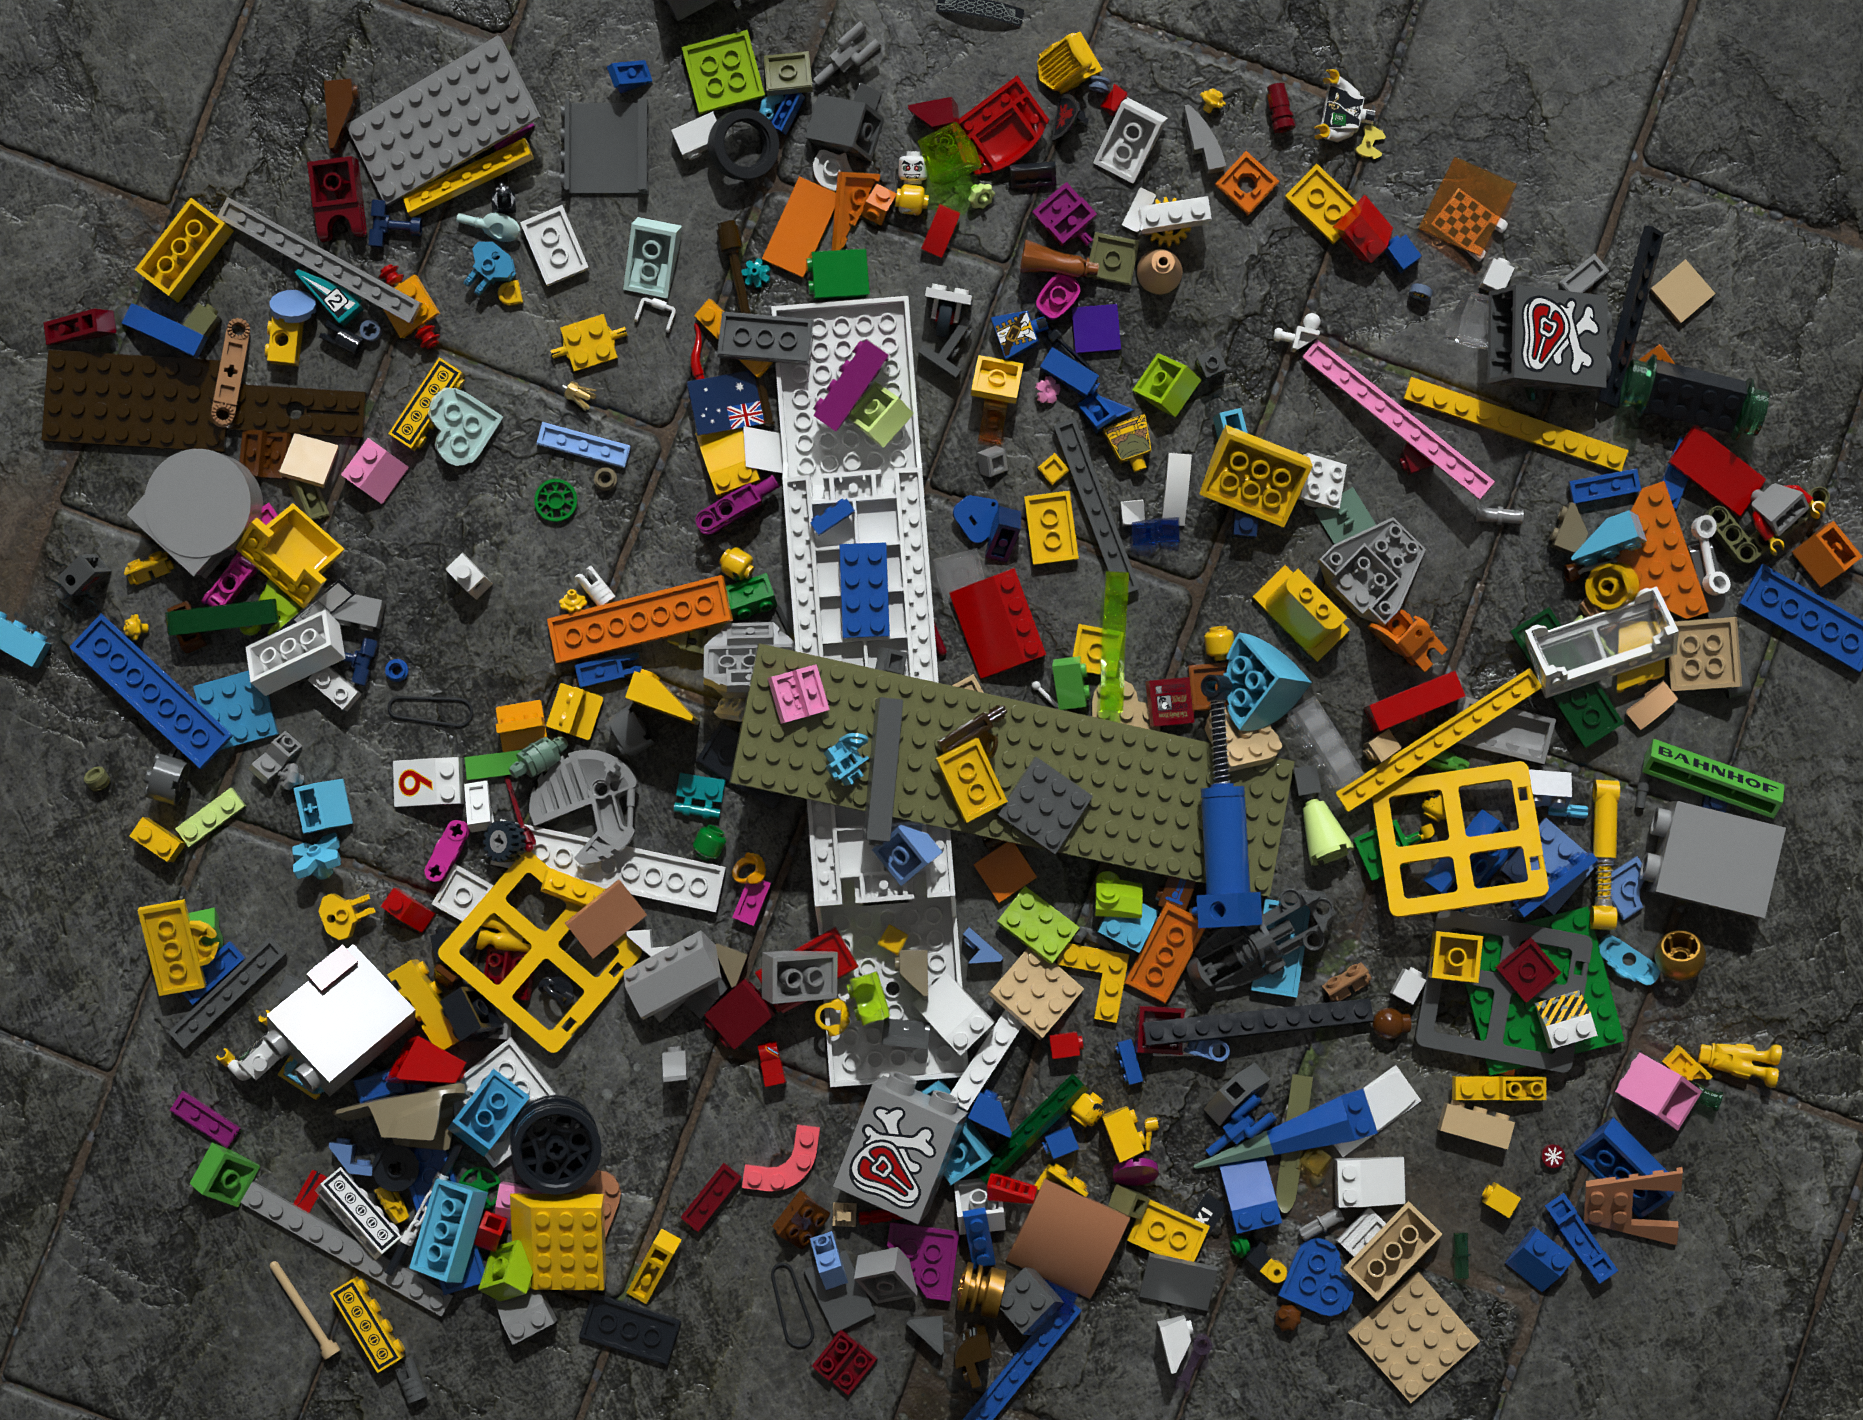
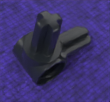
(503, 198)

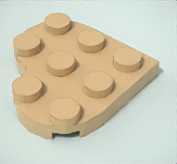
(1134, 712)
(1247, 747)

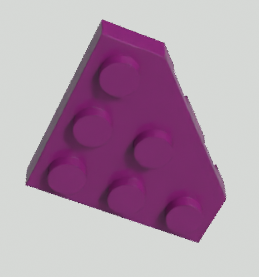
(930, 1254)

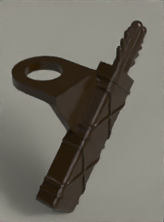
(974, 729)

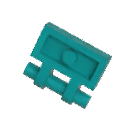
(699, 788)

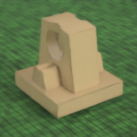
(844, 1214)

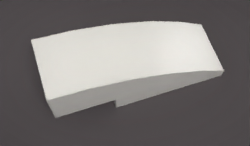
(1176, 486)

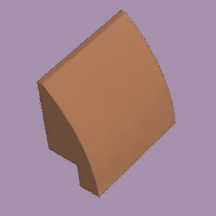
(1068, 1238)

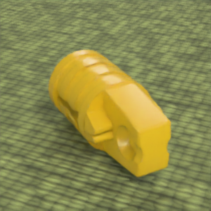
(392, 1204)

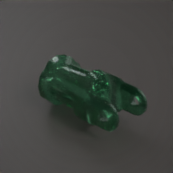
(1709, 1097)

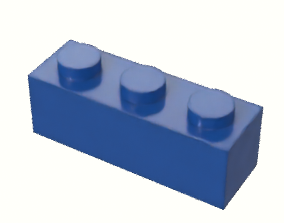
(787, 112)
(832, 516)
(1129, 1061)

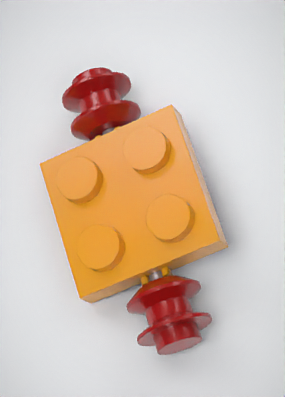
(428, 311)

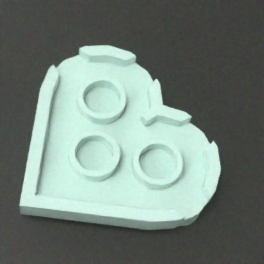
(462, 425)

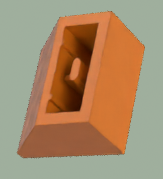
(1826, 554)

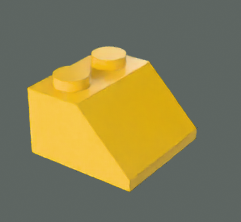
(1123, 1133)

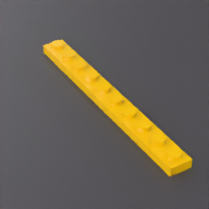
(1515, 424)
(1438, 740)

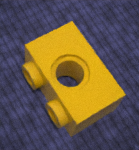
(289, 353)

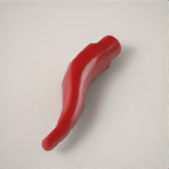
(696, 367)

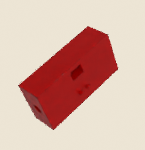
(1414, 702)

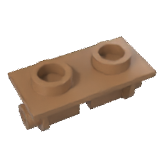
(1355, 976)

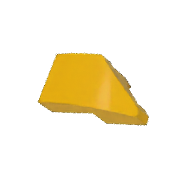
(1683, 1064)

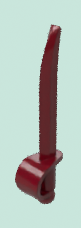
(530, 839)

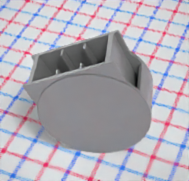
(199, 508)

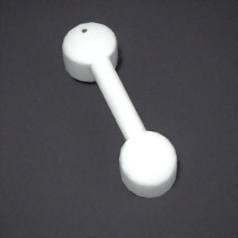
(1714, 582)

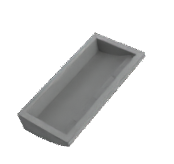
(1513, 734)

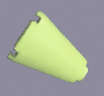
(1324, 834)

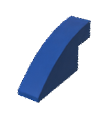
(164, 330)

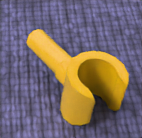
(1427, 832)
(1151, 1124)

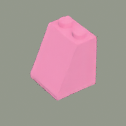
(1658, 1091)

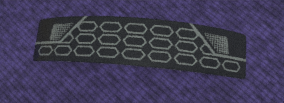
(983, 8)

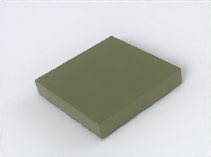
(788, 73)
(1115, 258)

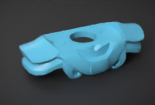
(1642, 970)

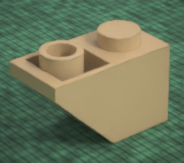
(1381, 747)

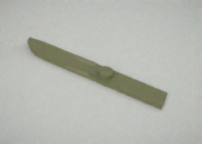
(1289, 1162)

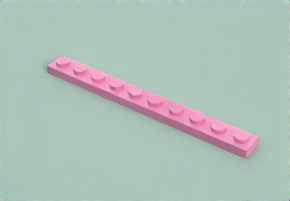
(1398, 420)

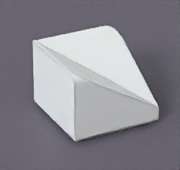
(1132, 511)

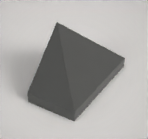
(930, 1329)

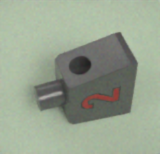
(81, 575)

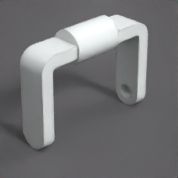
(659, 304)

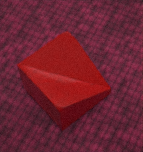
(1113, 100)

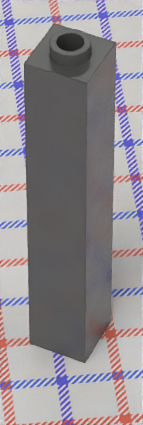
(882, 770)

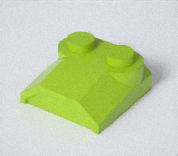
(1117, 897)

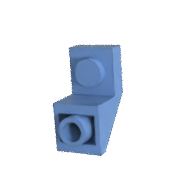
(346, 1154)

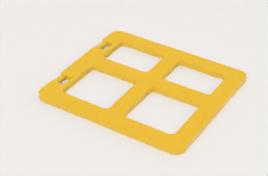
(1459, 845)
(543, 946)

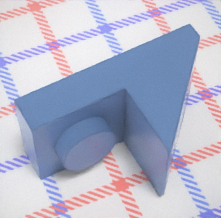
(986, 952)

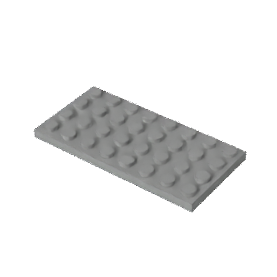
(443, 120)

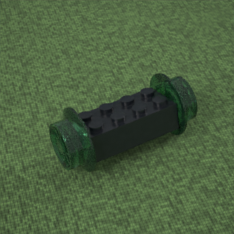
(1694, 396)

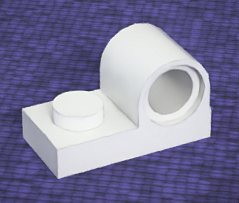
(478, 806)

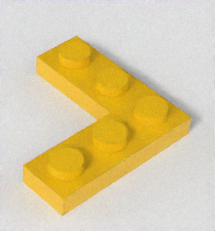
(1113, 970)

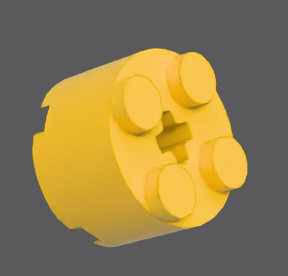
(1599, 585)

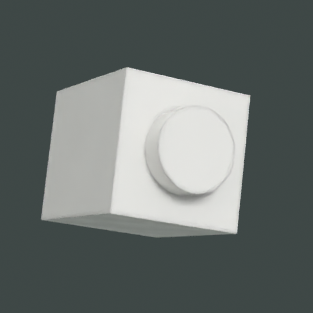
(1497, 275)
(1408, 985)

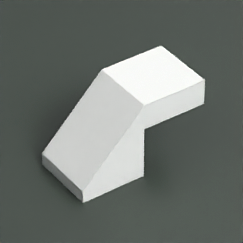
(643, 939)

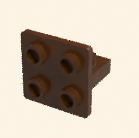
(800, 1220)

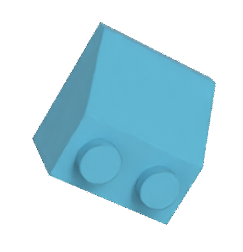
(1129, 931)

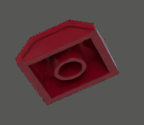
(1151, 1014)

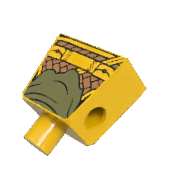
(1130, 441)

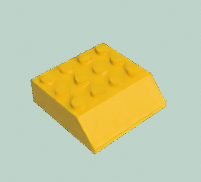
(562, 1239)

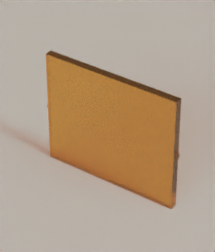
(1467, 206)

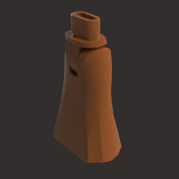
(1043, 259)

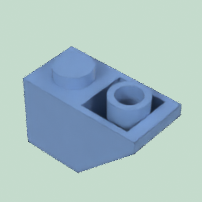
(828, 1260)

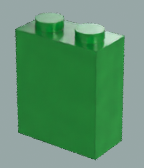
(838, 274)

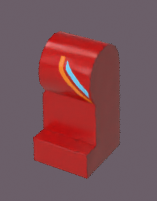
(771, 1064)

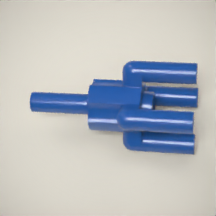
(1242, 1125)

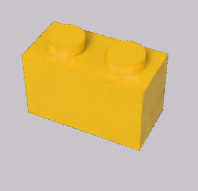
(157, 839)

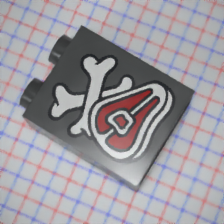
(1548, 339)

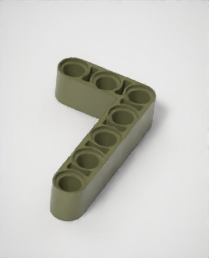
(1751, 543)

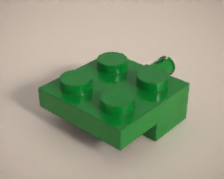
(1369, 849)

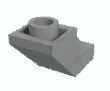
(276, 757)

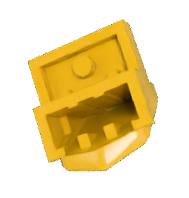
(1067, 63)

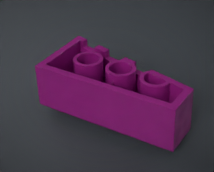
(851, 384)

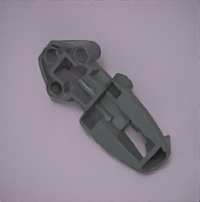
(1256, 944)

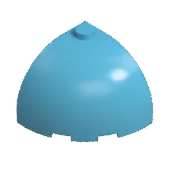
(1262, 683)

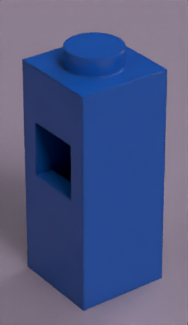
(1070, 373)

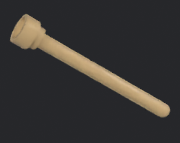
(327, 1346)

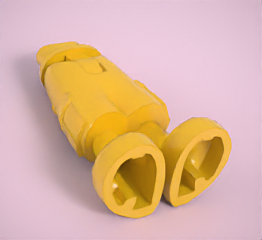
(1738, 1060)

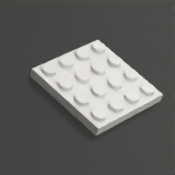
(517, 1068)

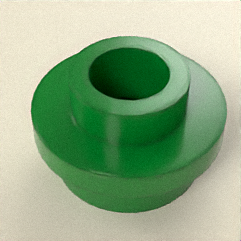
(1239, 1246)

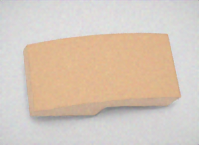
(1652, 705)

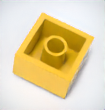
(1455, 957)

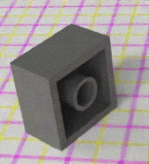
(1029, 1301)

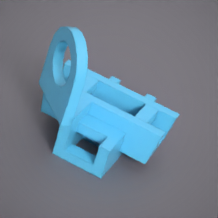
(839, 758)

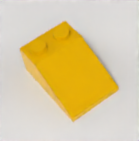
(726, 461)

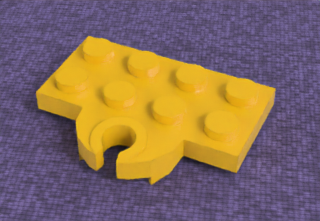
(176, 946)

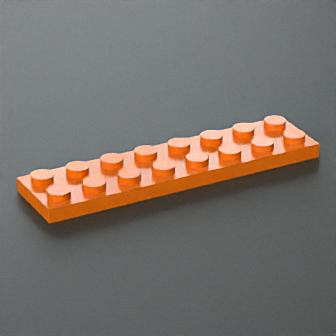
(639, 619)

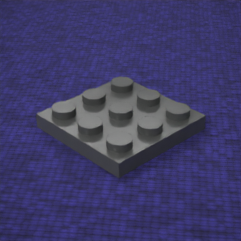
(1044, 805)

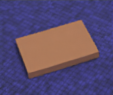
(605, 918)

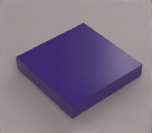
(1096, 328)

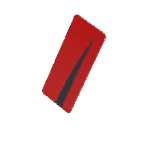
(307, 1195)

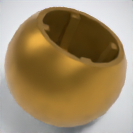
(1680, 955)

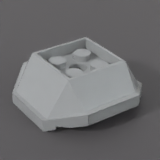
(732, 654)

